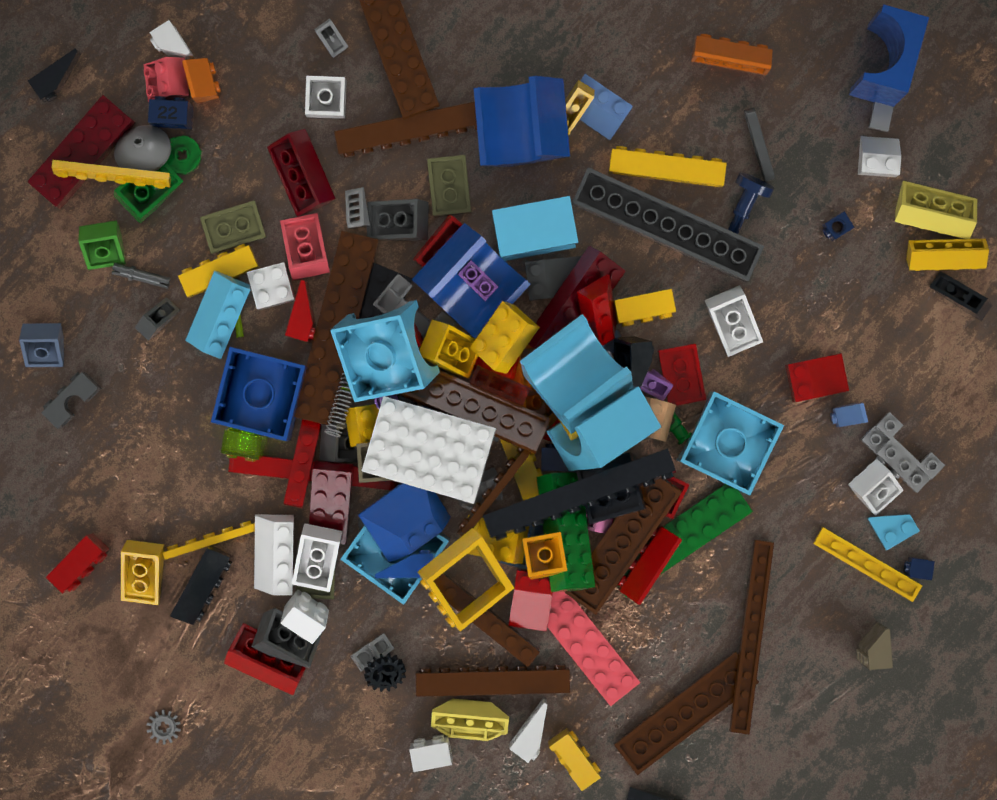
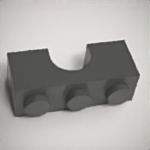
(57, 410)

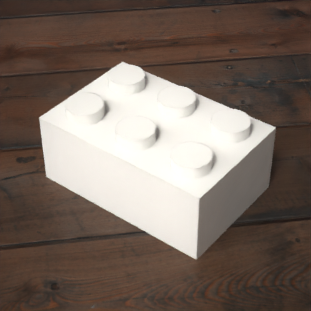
(316, 557)

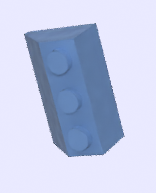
(605, 111)

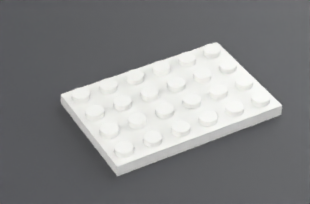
(428, 449)

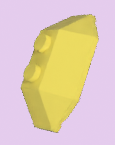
(470, 720)

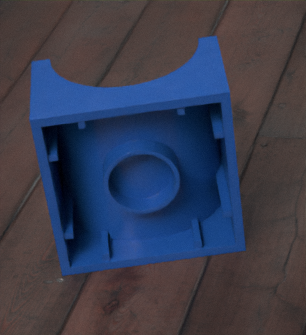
(903, 37)
(522, 122)
(443, 284)
(259, 394)

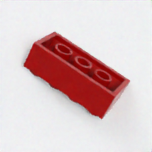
(649, 564)
(263, 667)

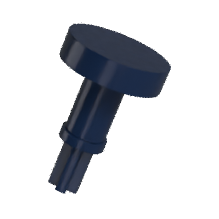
(753, 188)

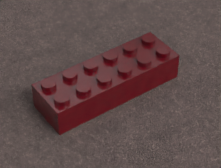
(86, 143)
(565, 304)

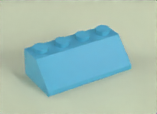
(218, 314)

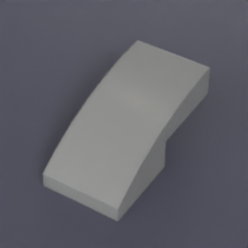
(881, 117)
(378, 646)

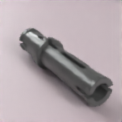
(140, 275)

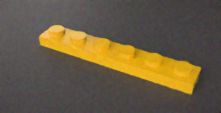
(117, 174)
(209, 539)
(867, 564)

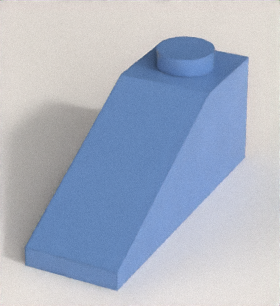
(849, 415)

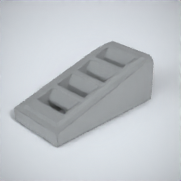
(350, 216)

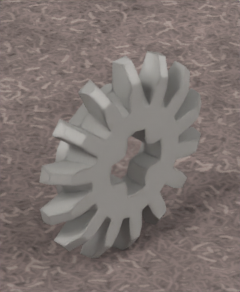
(170, 730)

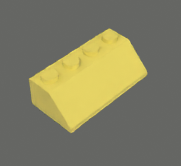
(936, 210)

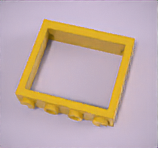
(449, 558)

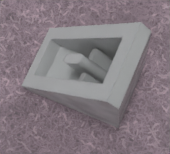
(331, 38)

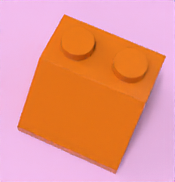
(201, 79)

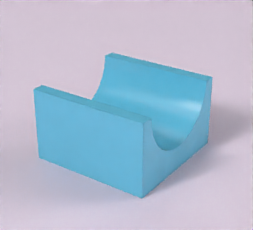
(535, 228)
(575, 374)
(606, 432)

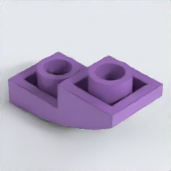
(478, 280)

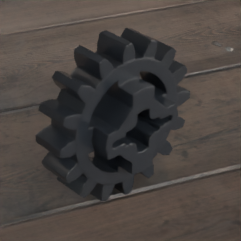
(384, 672)

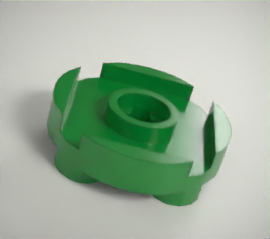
(193, 155)

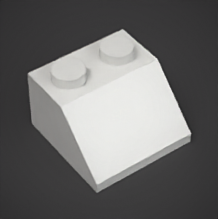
(168, 40)
(879, 156)
(876, 487)

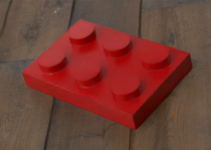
(683, 370)

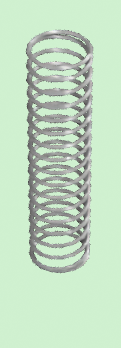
(327, 432)

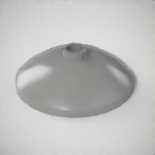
(147, 155)

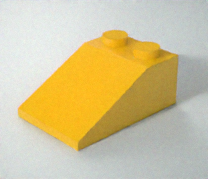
(141, 572)

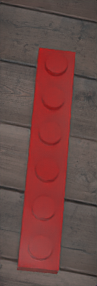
(302, 463)

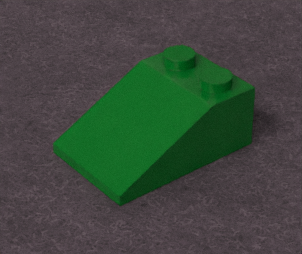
(144, 200)

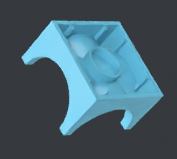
(382, 354)
(730, 443)
(368, 560)

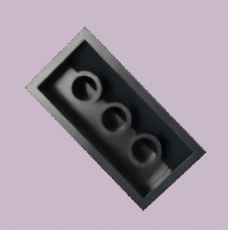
(201, 585)

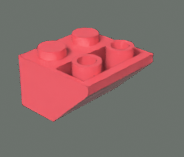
(166, 78)

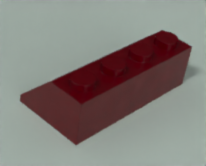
(301, 172)

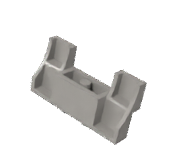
(393, 299)
(897, 458)

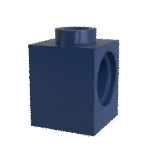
(843, 220)
(919, 568)

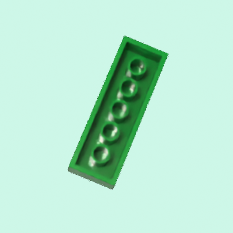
(574, 538)

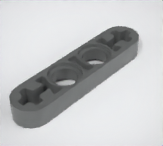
(759, 144)

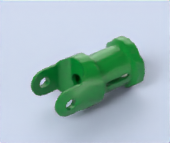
(679, 430)

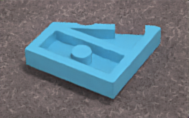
(893, 528)

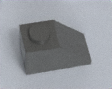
(157, 318)

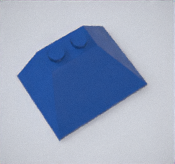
(404, 520)

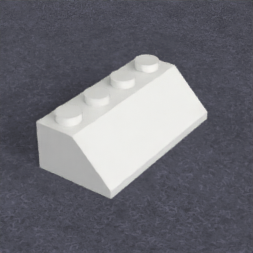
(274, 554)

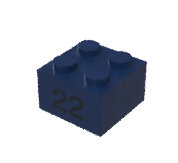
(170, 114)

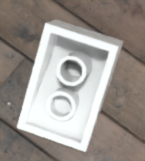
(733, 320)
(528, 738)

